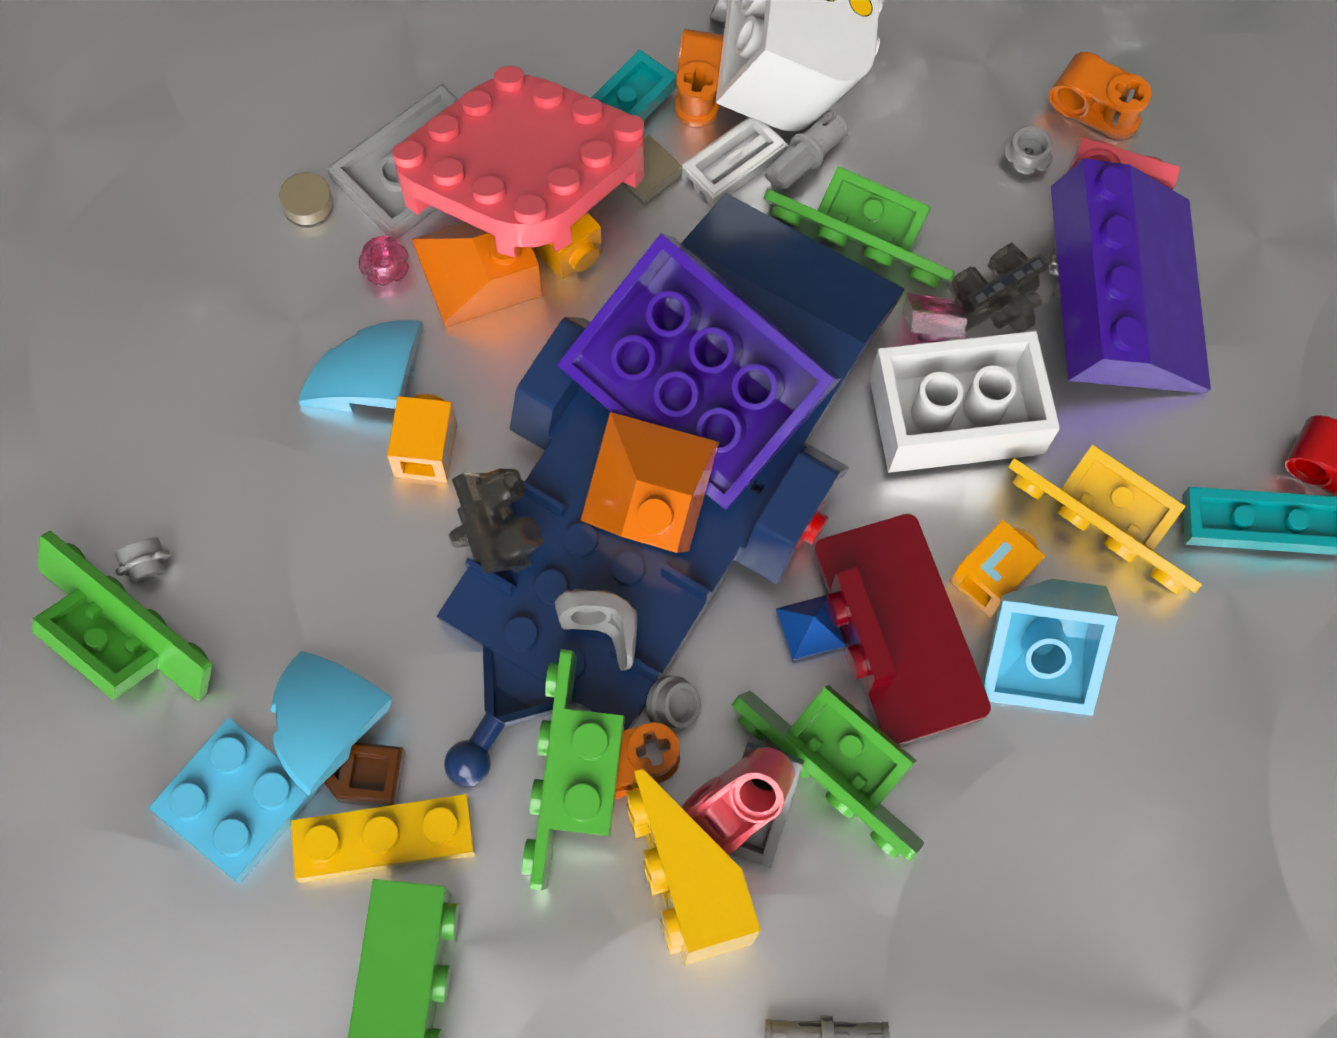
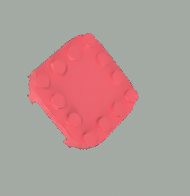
(520, 159)

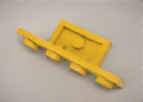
(1117, 503)

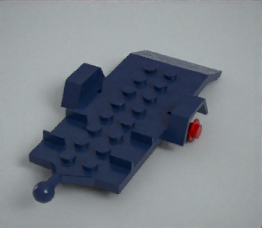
(818, 300)

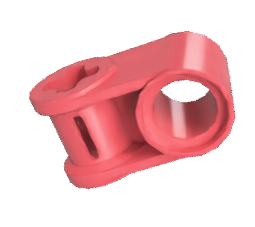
(735, 808)

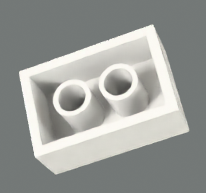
(963, 401)

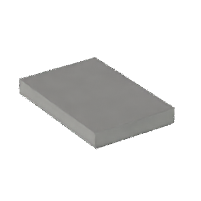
(370, 172)

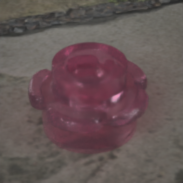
(379, 250)

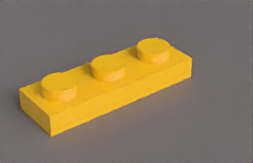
(382, 838)

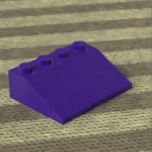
(1128, 280)
(700, 361)

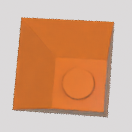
(471, 276)
(649, 483)

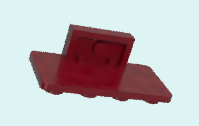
(900, 629)

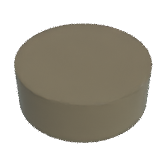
(306, 198)

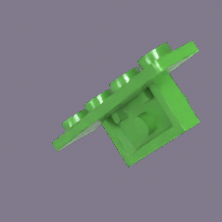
(870, 217)
(108, 631)
(845, 756)
(578, 774)

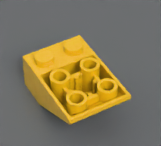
(701, 884)

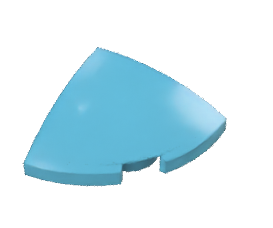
(365, 368)
(320, 717)

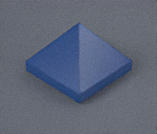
(809, 629)

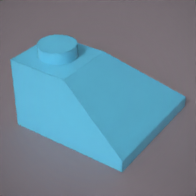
(1051, 646)

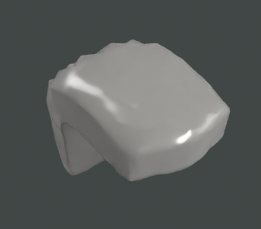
(601, 612)

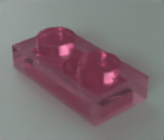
(934, 318)

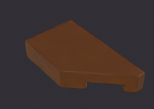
(369, 775)

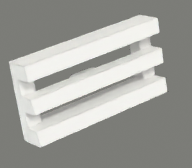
(705, 183)

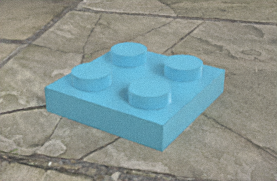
(232, 801)

